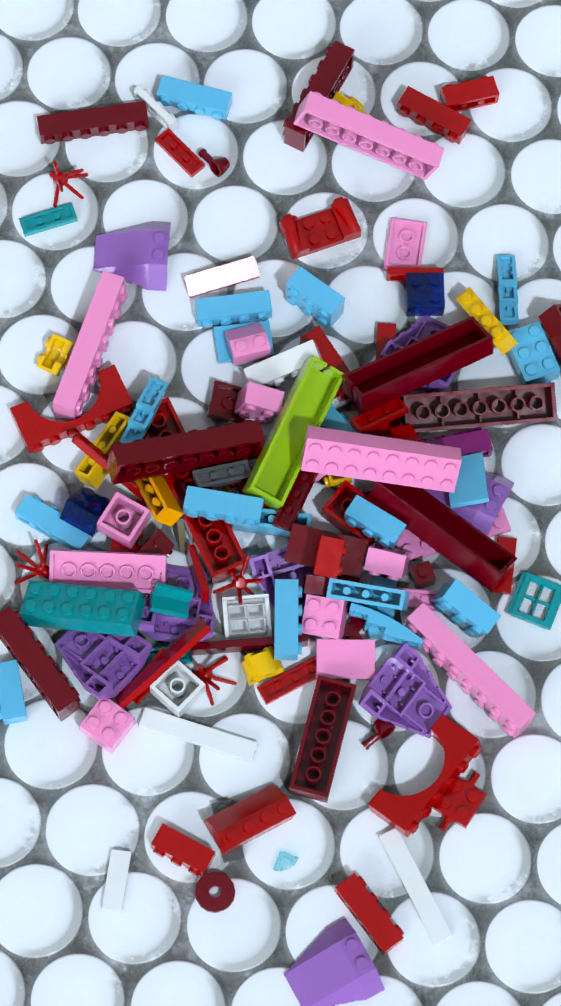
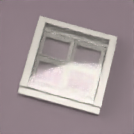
(249, 619)

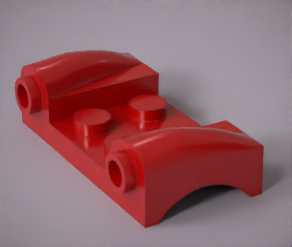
(320, 229)

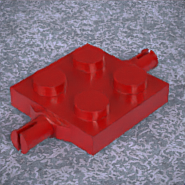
(460, 802)

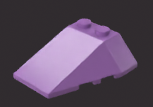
(136, 254)
(419, 330)
(483, 514)
(271, 567)
(171, 628)
(103, 661)
(405, 693)
(334, 969)

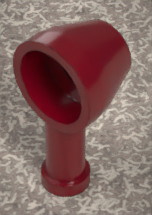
(217, 165)
(382, 730)

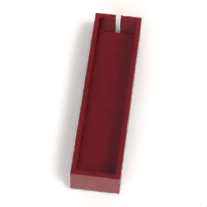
(417, 364)
(445, 532)

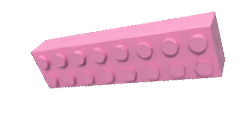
(368, 135)
(89, 347)
(381, 459)
(470, 672)

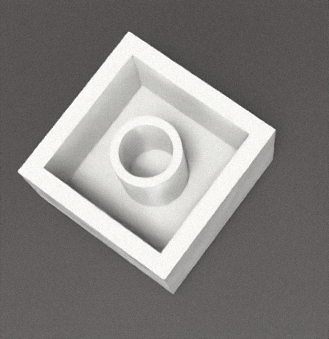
(177, 688)

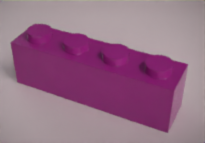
(470, 443)

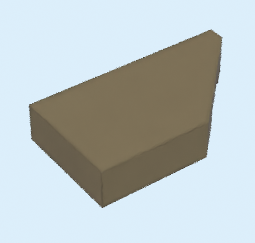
(180, 535)

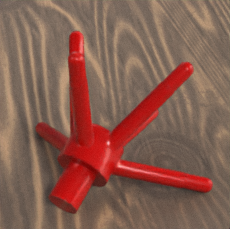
(61, 180)
(40, 569)
(240, 582)
(206, 675)

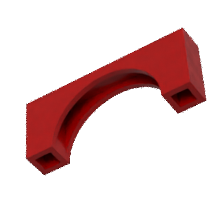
(41, 432)
(408, 811)

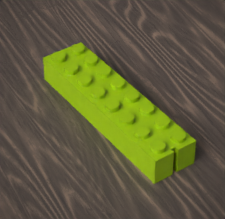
(282, 452)

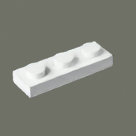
(155, 108)

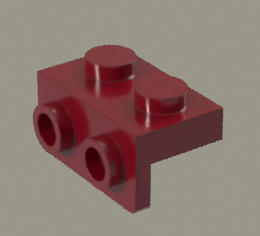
(157, 544)

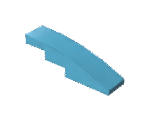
(507, 289)
(145, 410)
(392, 629)

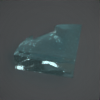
(284, 861)

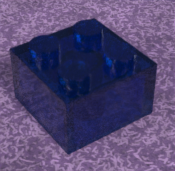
(424, 294)
(84, 510)

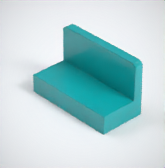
(170, 600)

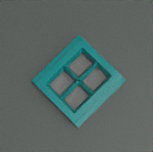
(535, 600)

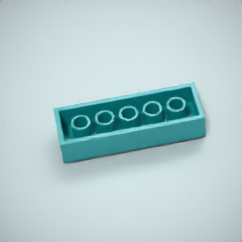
(82, 608)

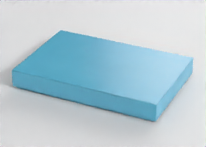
(222, 348)
(471, 482)

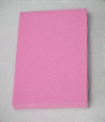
(405, 243)
(345, 658)

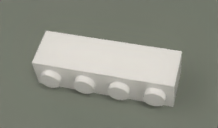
(282, 366)

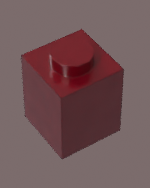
(422, 575)
(315, 585)

